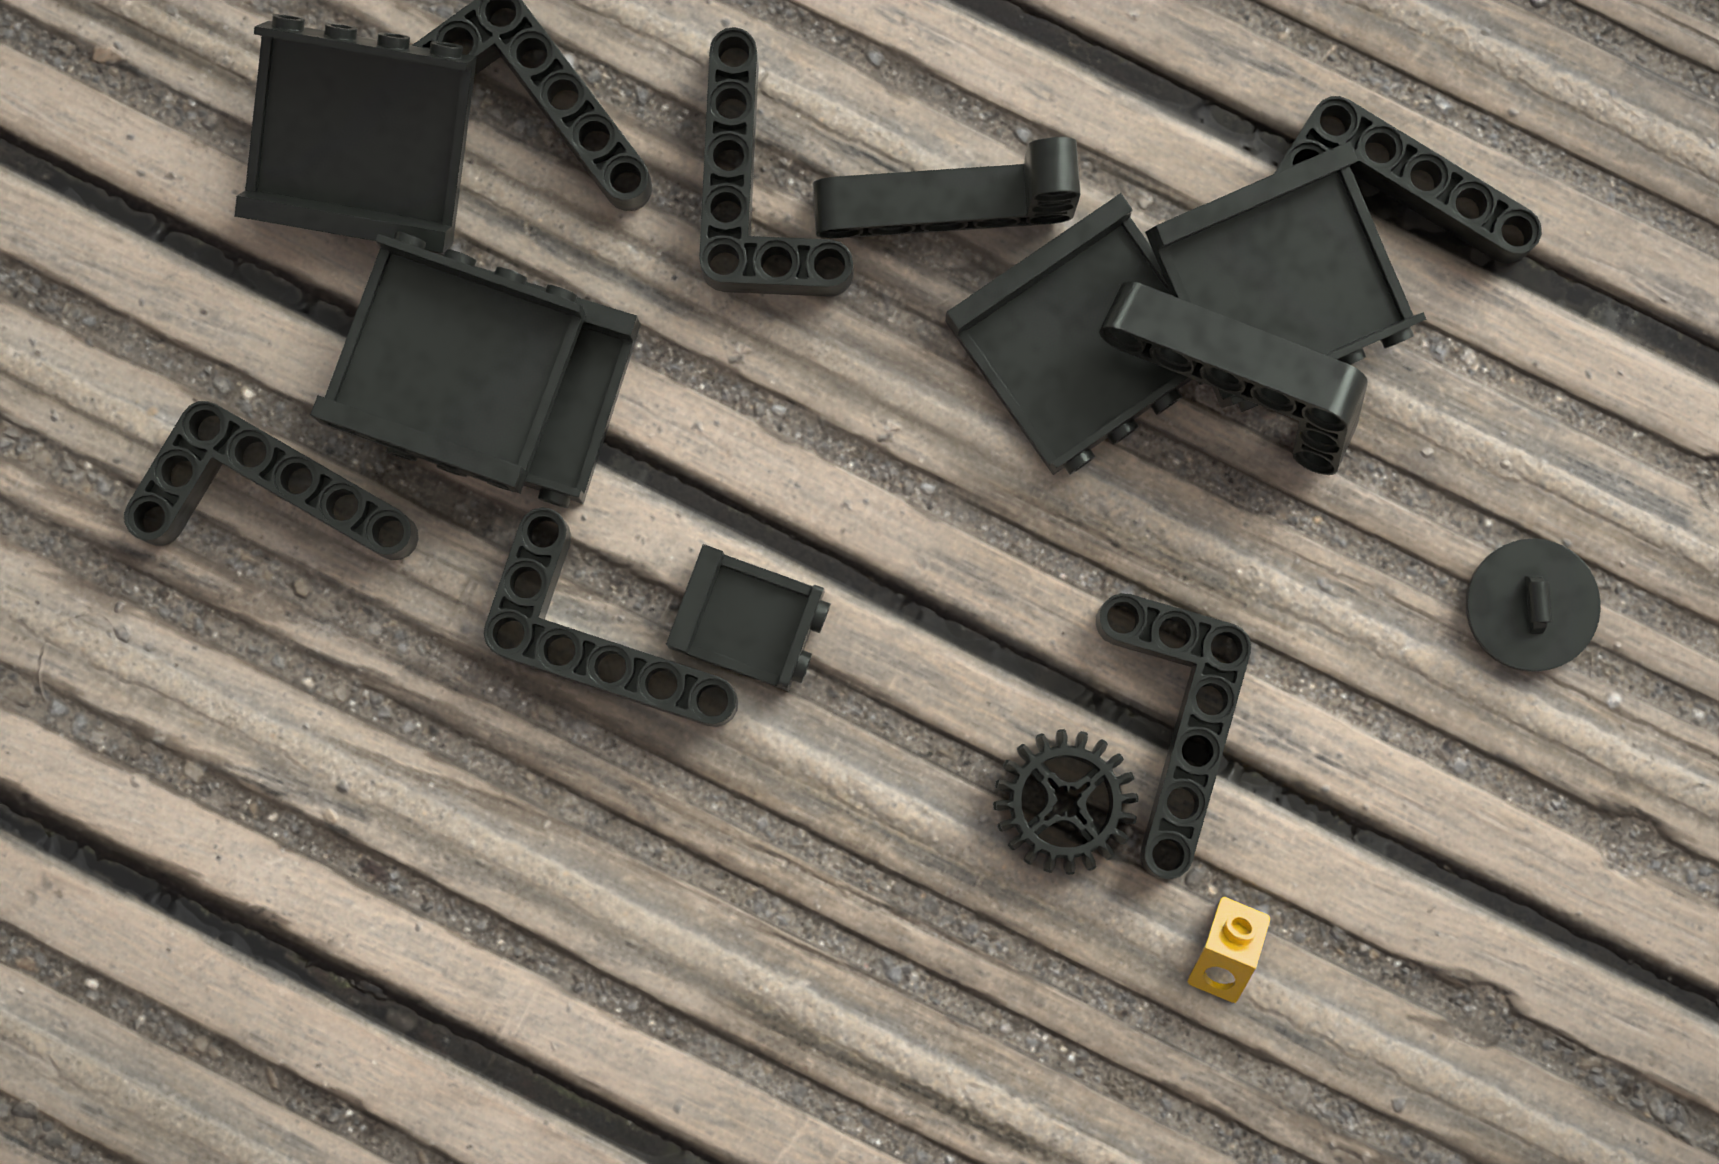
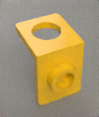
(1233, 945)

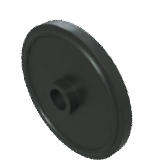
(1533, 605)

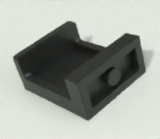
(748, 619)

